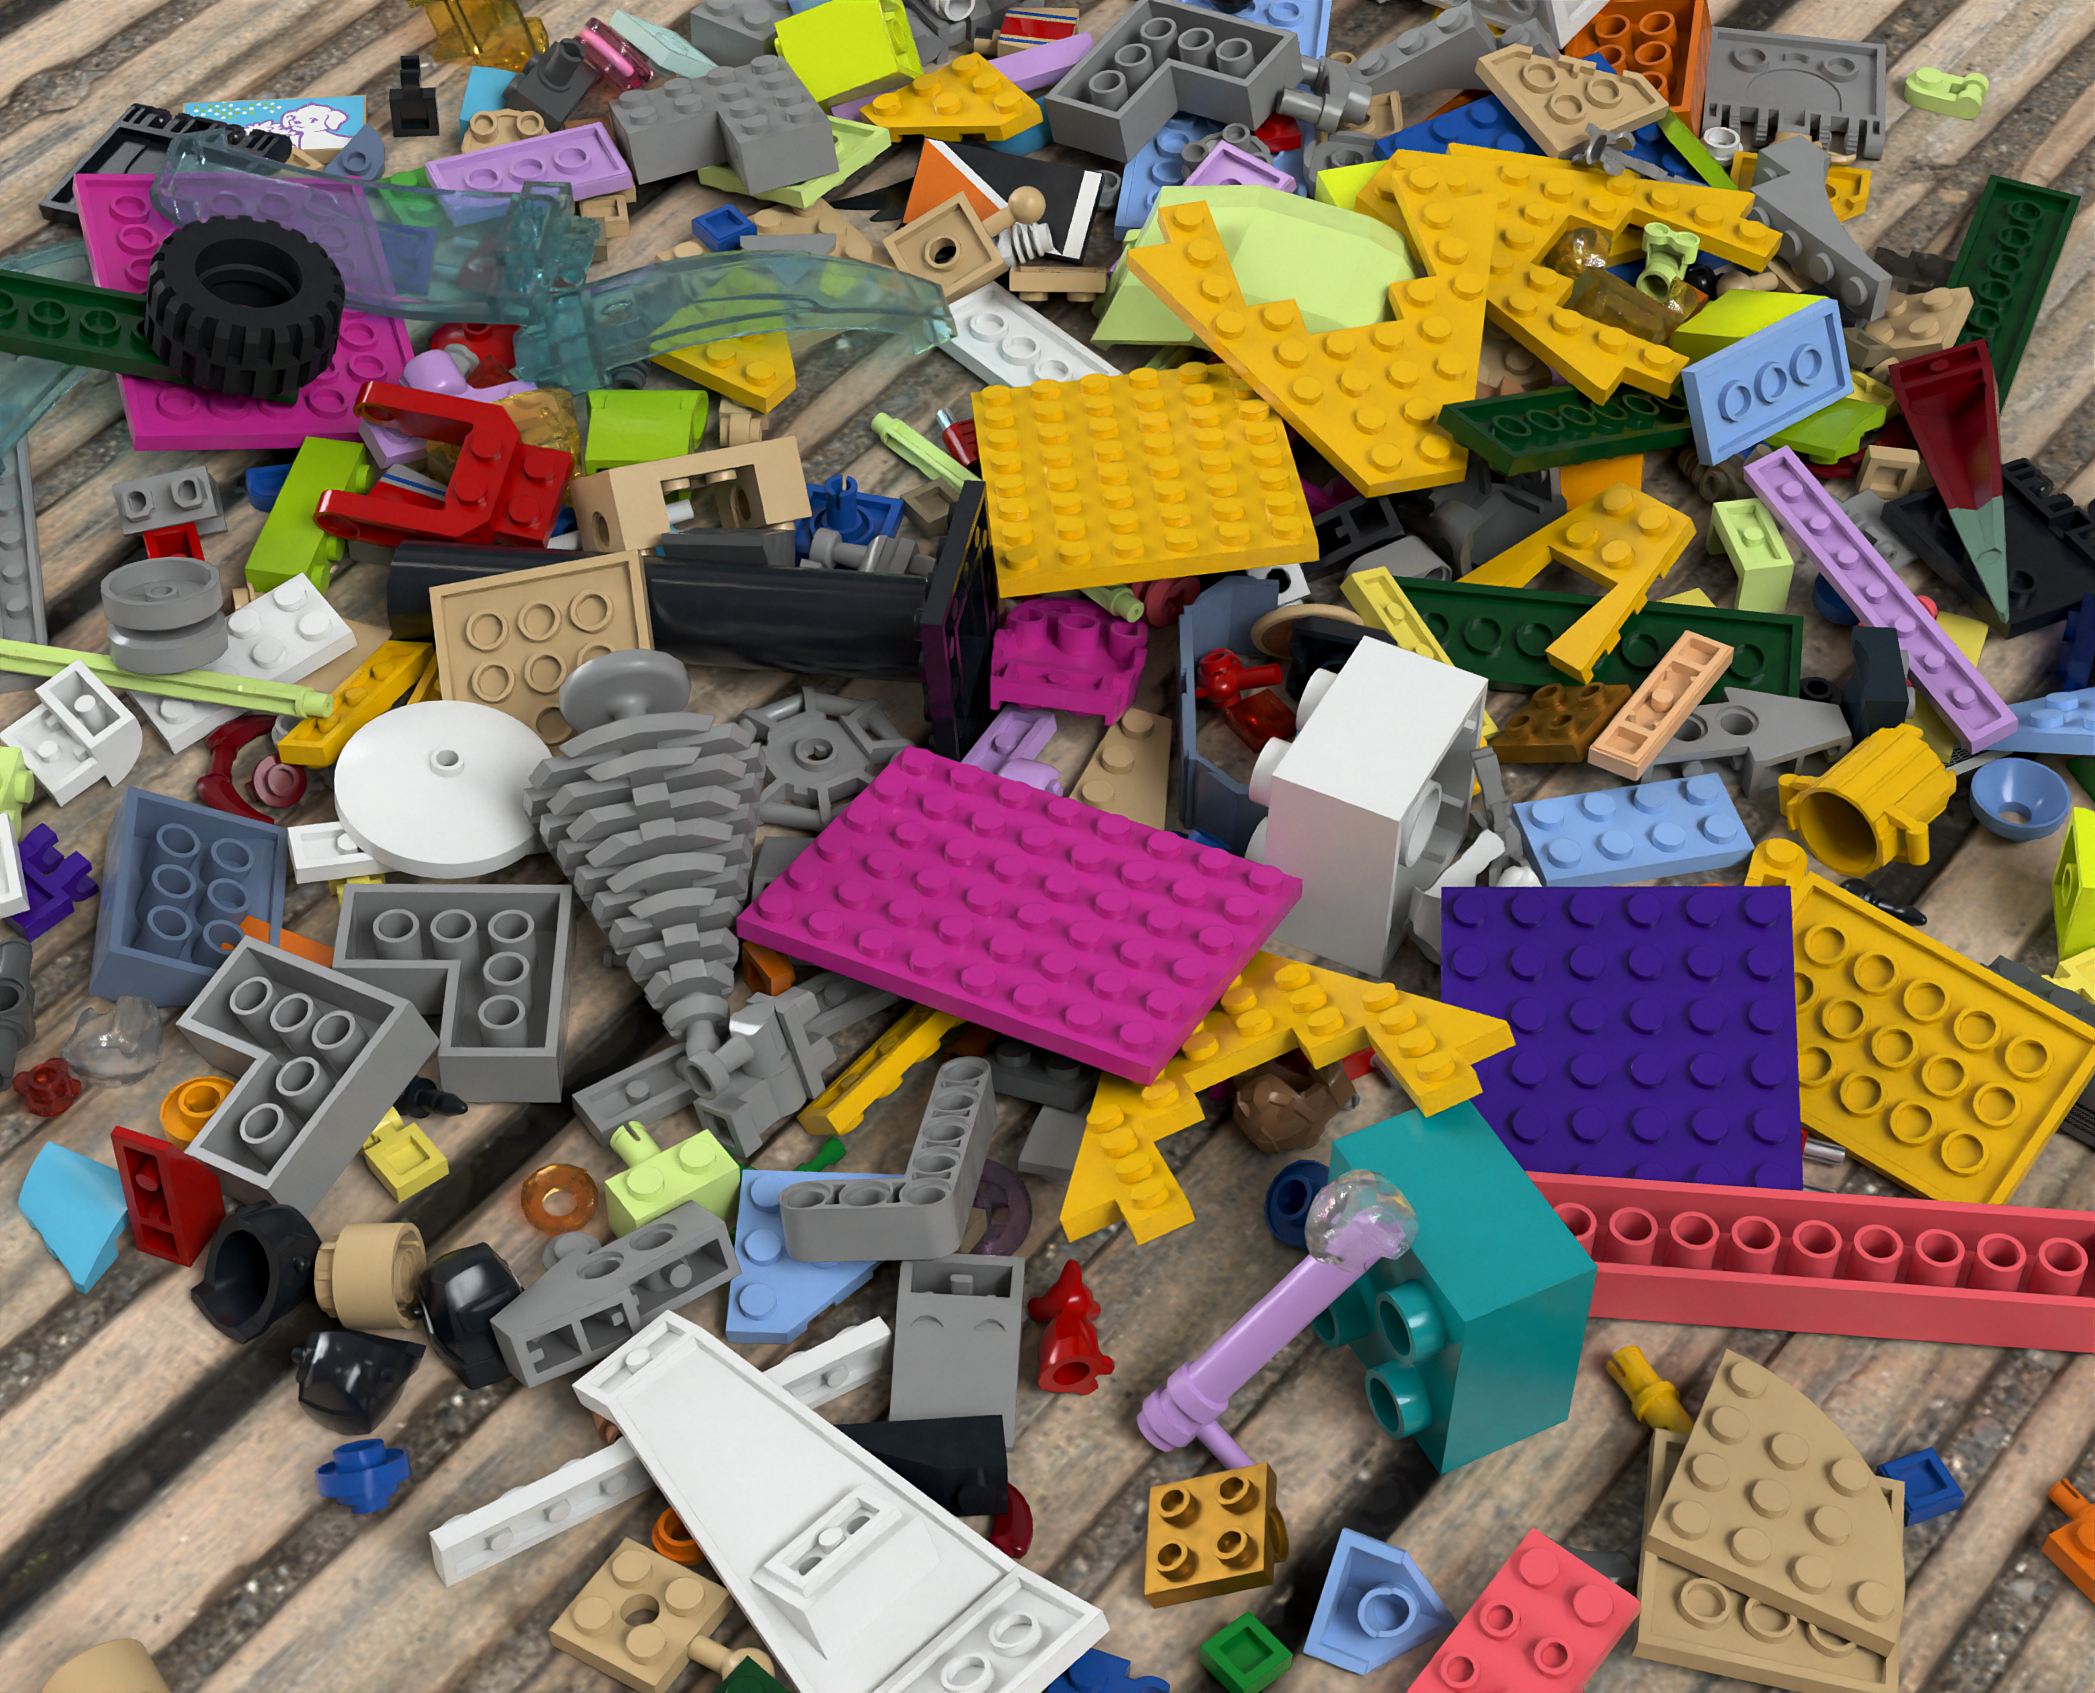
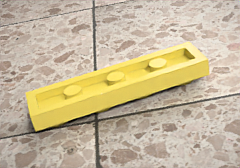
(1385, 607)

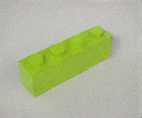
(290, 538)

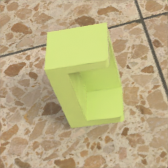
(1756, 552)

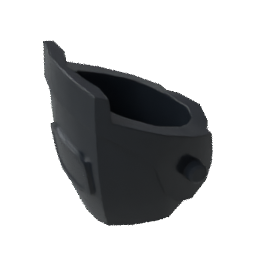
(257, 1269)
(457, 1301)
(353, 1378)

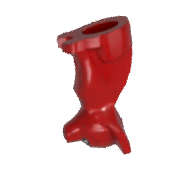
(1069, 1343)

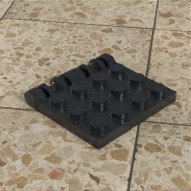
(139, 145)
(2046, 549)

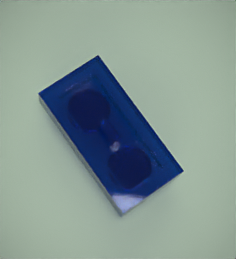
(2077, 659)

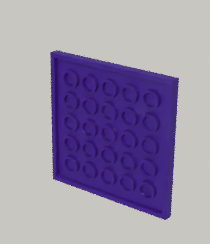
(1640, 1028)

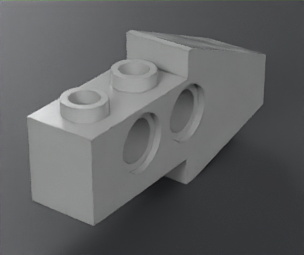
(1754, 741)
(604, 1298)

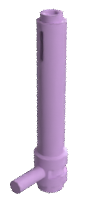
(1202, 1388)

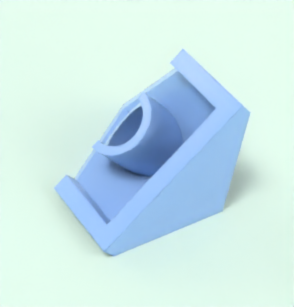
(1373, 1606)

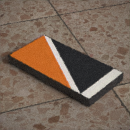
(991, 178)

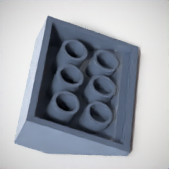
(179, 890)

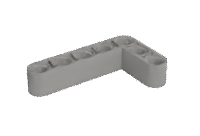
(908, 1215)

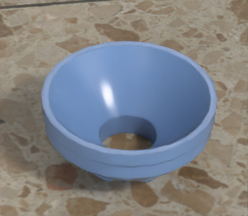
(2020, 788)

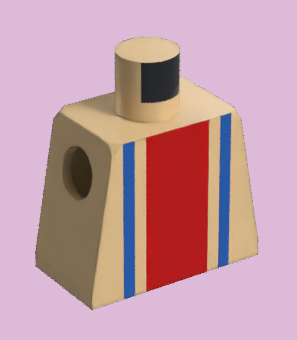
(1027, 29)

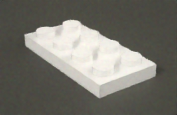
(1015, 344)
(269, 639)

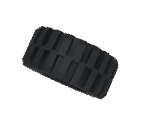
(253, 350)

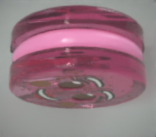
(613, 57)

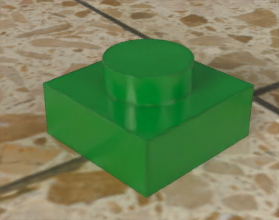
(1245, 1656)

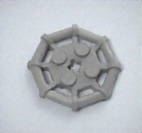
(800, 728)

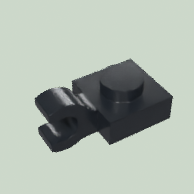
(413, 107)

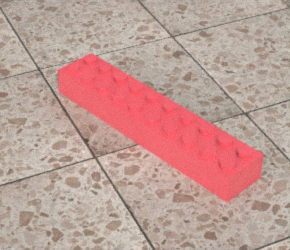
(1833, 1262)

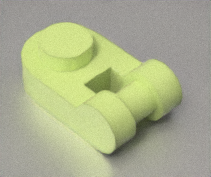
(1946, 93)

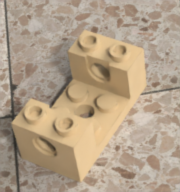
(753, 486)

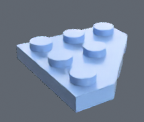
(2053, 724)
(774, 1292)

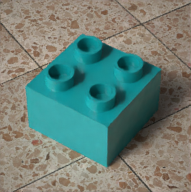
(1486, 1310)

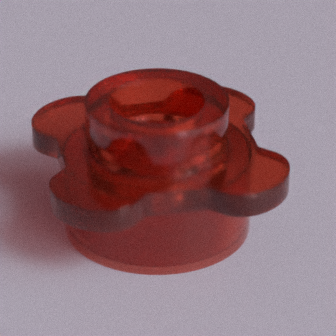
(48, 1088)

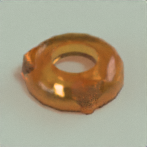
(553, 1179)

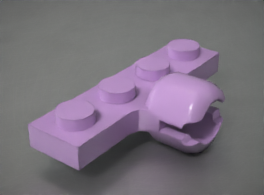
(435, 373)
(1013, 744)

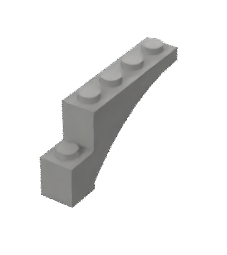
(1444, 53)
(1794, 201)

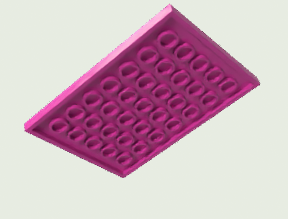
(120, 240)
(1024, 912)

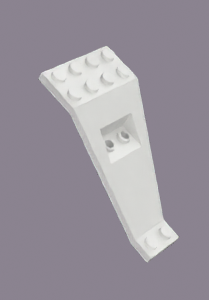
(821, 1541)

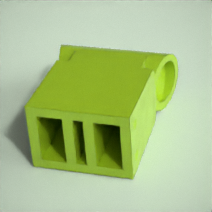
(643, 427)

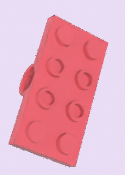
(1533, 1628)

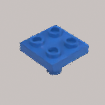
(853, 514)

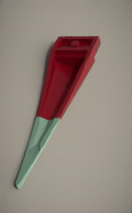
(1955, 424)

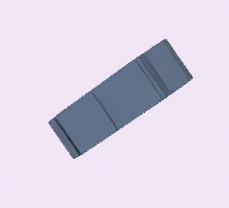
(1216, 619)

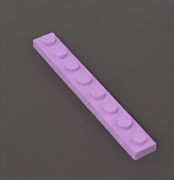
(1881, 599)

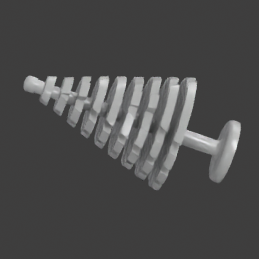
(655, 830)

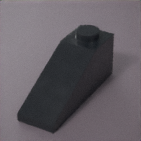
(1347, 534)
(948, 1459)

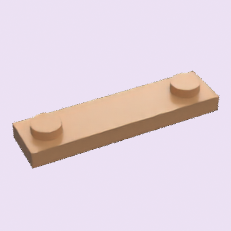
(1660, 705)

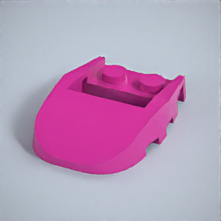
(1068, 658)

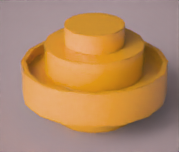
(191, 1106)

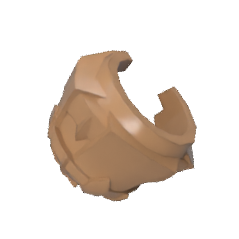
(1288, 1108)

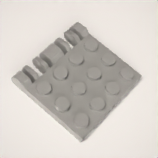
(1797, 87)

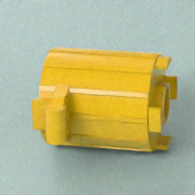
(1870, 803)

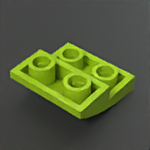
(1831, 431)

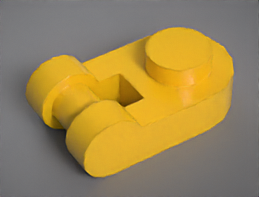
(1777, 864)

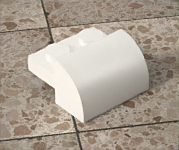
(76, 734)

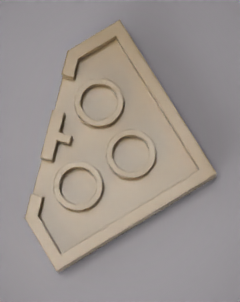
(1563, 95)

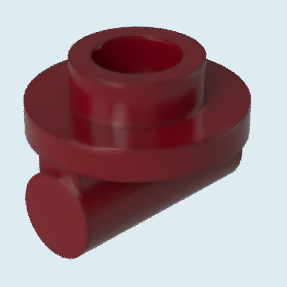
(276, 782)

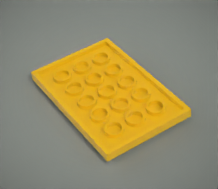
(1924, 1053)

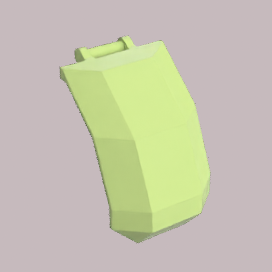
(1279, 250)

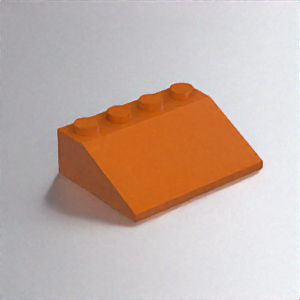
(1659, 40)

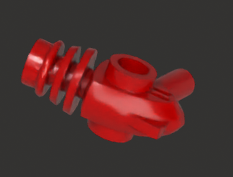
(1223, 677)

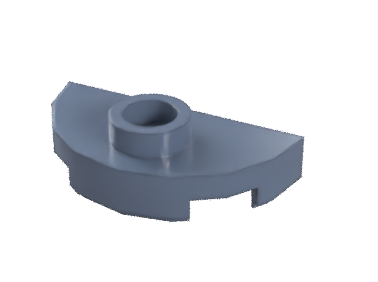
(360, 157)

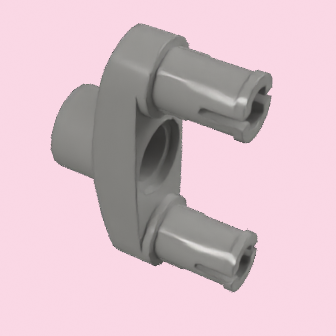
(1333, 99)

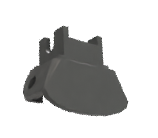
(1481, 520)

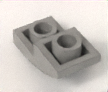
(1054, 1142)

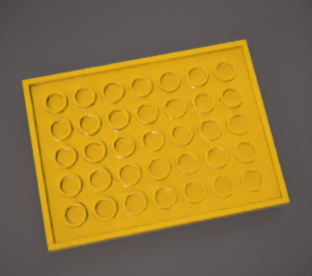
(1137, 479)

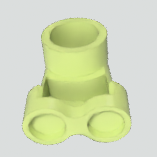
(1666, 257)

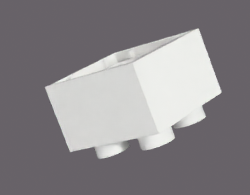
(1368, 798)

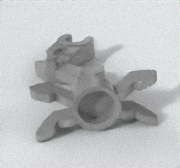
(1607, 155)
(1497, 811)

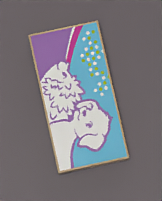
(313, 123)

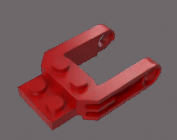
(495, 492)

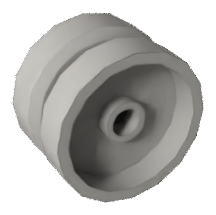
(164, 615)

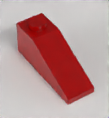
(168, 1197)

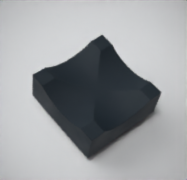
(1877, 689)

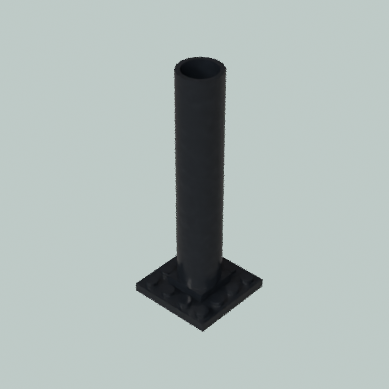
(784, 616)

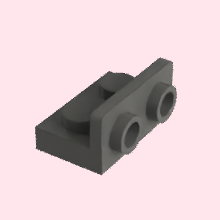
(1041, 1075)

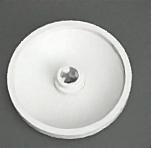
(439, 788)

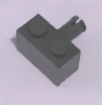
(552, 83)

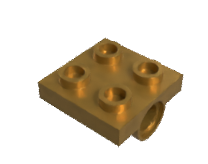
(1560, 723)
(1213, 1536)

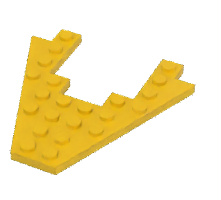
(1531, 217)
(1361, 391)
(1260, 1016)

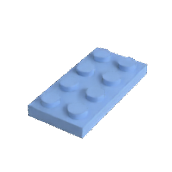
(1767, 381)
(1633, 833)

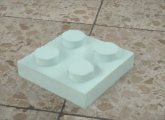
(664, 47)

